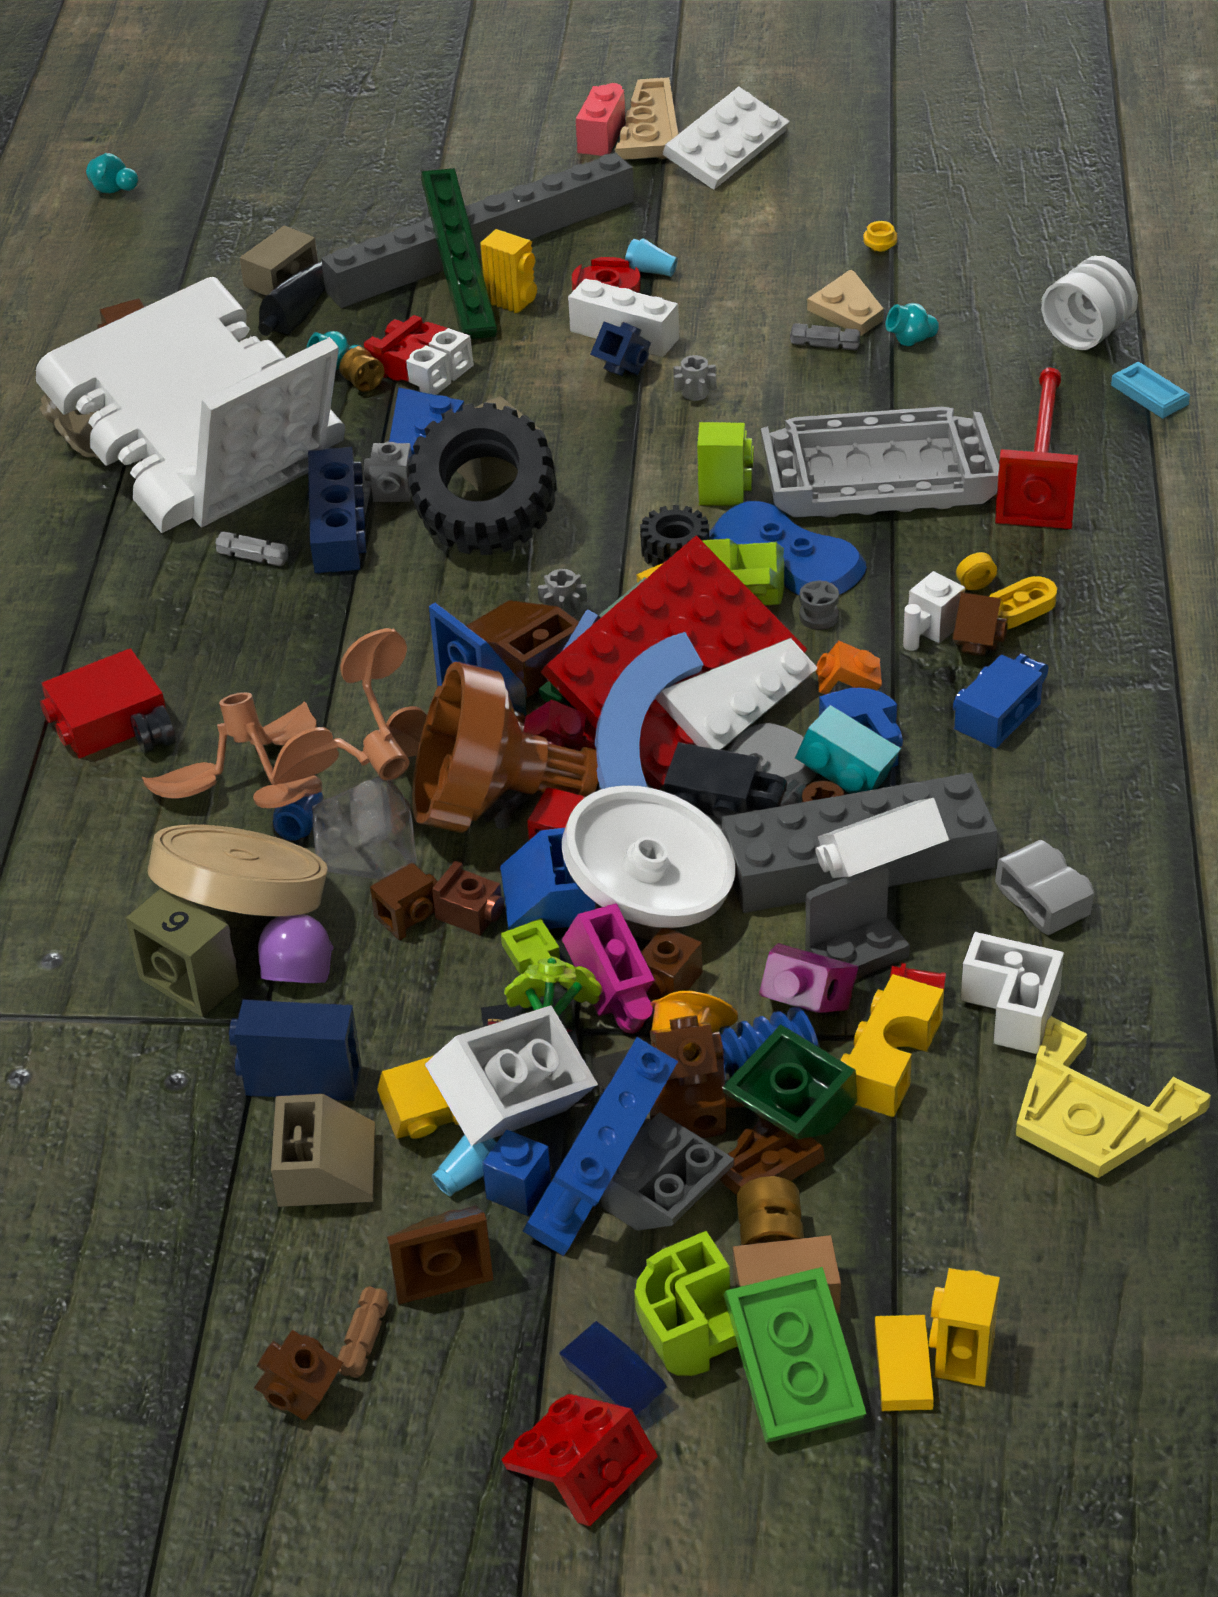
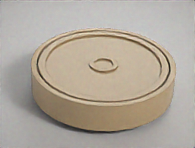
(237, 870)

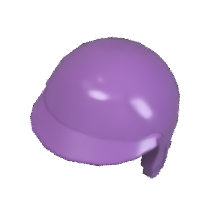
(294, 950)

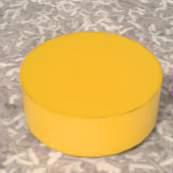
(976, 571)

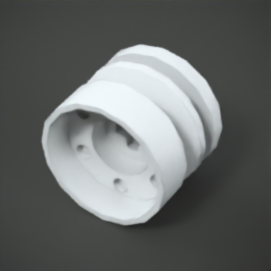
(1089, 302)

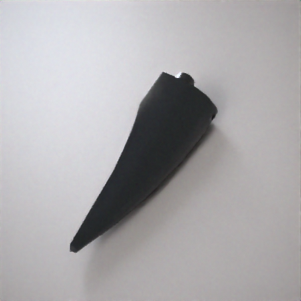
(291, 301)

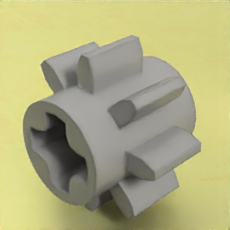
(694, 378)
(563, 590)

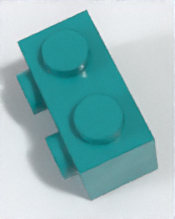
(847, 752)

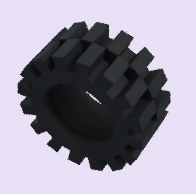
(660, 529)

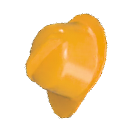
(691, 1003)

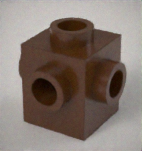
(706, 1050)
(296, 1374)

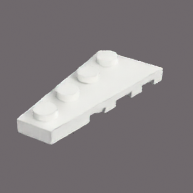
(735, 695)

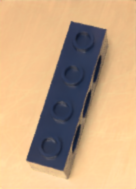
(336, 510)

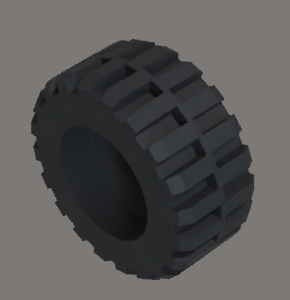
(475, 435)

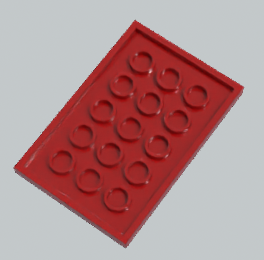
(687, 595)

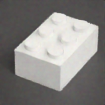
(510, 1074)

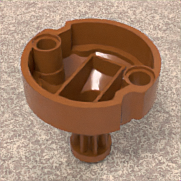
(477, 752)

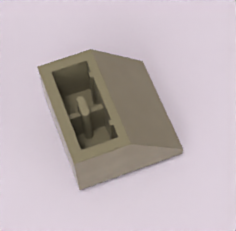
(321, 1152)

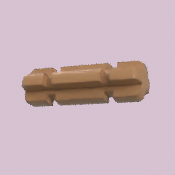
(363, 1331)

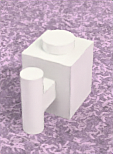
(931, 610)

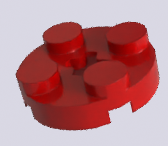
(609, 271)

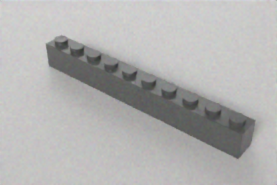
(524, 211)

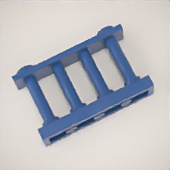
(600, 1146)

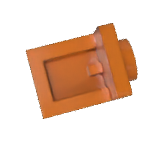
(849, 666)

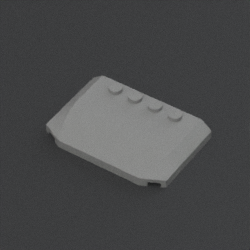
(880, 462)

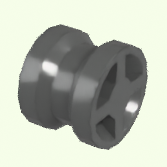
(819, 605)

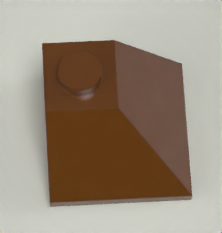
(440, 1254)

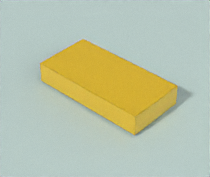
(903, 1363)

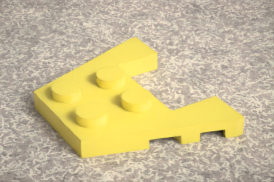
(1088, 1120)

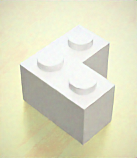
(1015, 981)

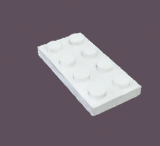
(725, 138)

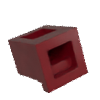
(557, 723)

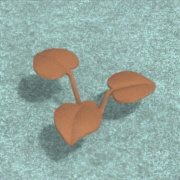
(244, 726)
(386, 749)

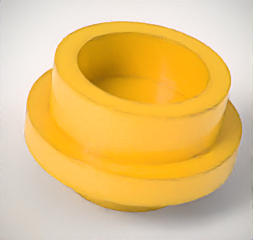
(880, 236)

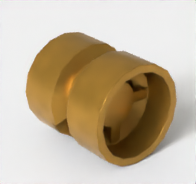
(769, 1211)

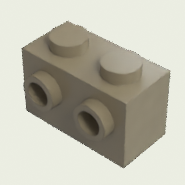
(277, 259)

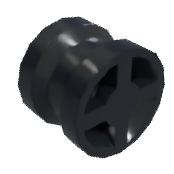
(153, 729)

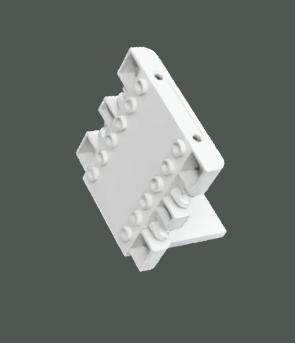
(195, 404)

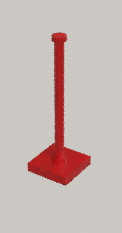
(1038, 485)

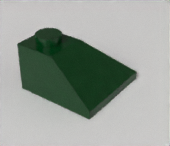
(795, 1085)

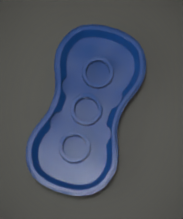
(806, 554)

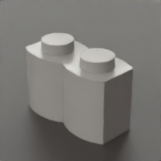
(1044, 886)

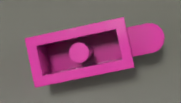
(608, 949)

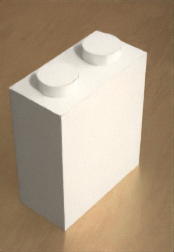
(881, 839)

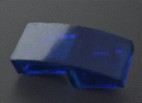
(612, 1368)

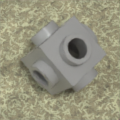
(389, 472)

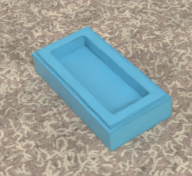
(1150, 390)

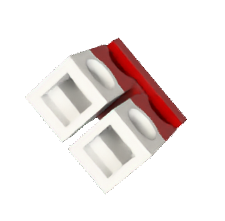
(422, 353)

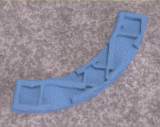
(628, 702)

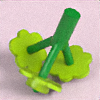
(541, 980)

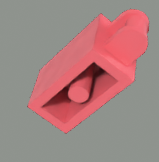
(600, 120)

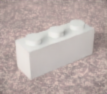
(599, 302)

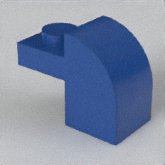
(868, 708)

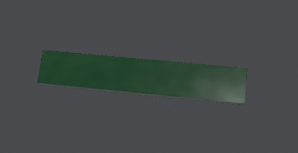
(458, 253)

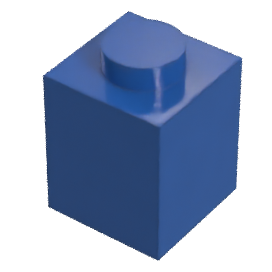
(517, 1172)

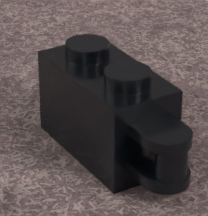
(722, 781)

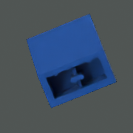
(540, 884)

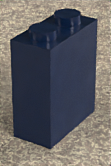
(296, 1049)

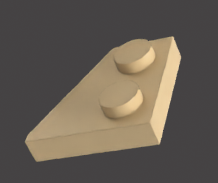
(847, 304)

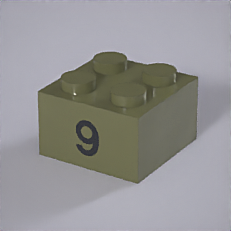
(183, 951)

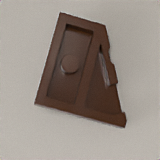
(770, 1152)

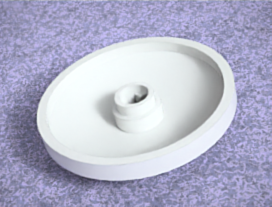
(648, 856)

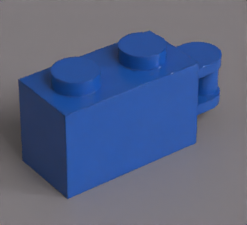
(999, 699)

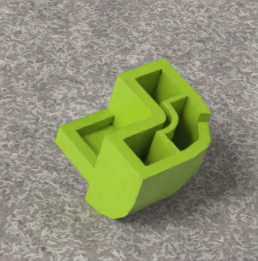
(756, 565)
(684, 1305)

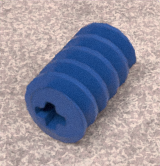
(746, 1039)

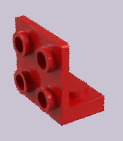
(586, 1450)

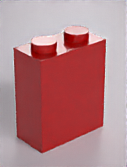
(97, 701)

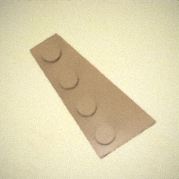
(649, 121)

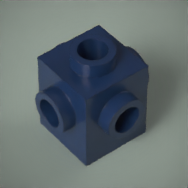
(621, 348)

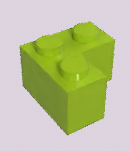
(724, 463)

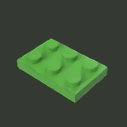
(794, 1354)

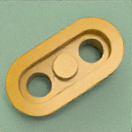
(1027, 599)

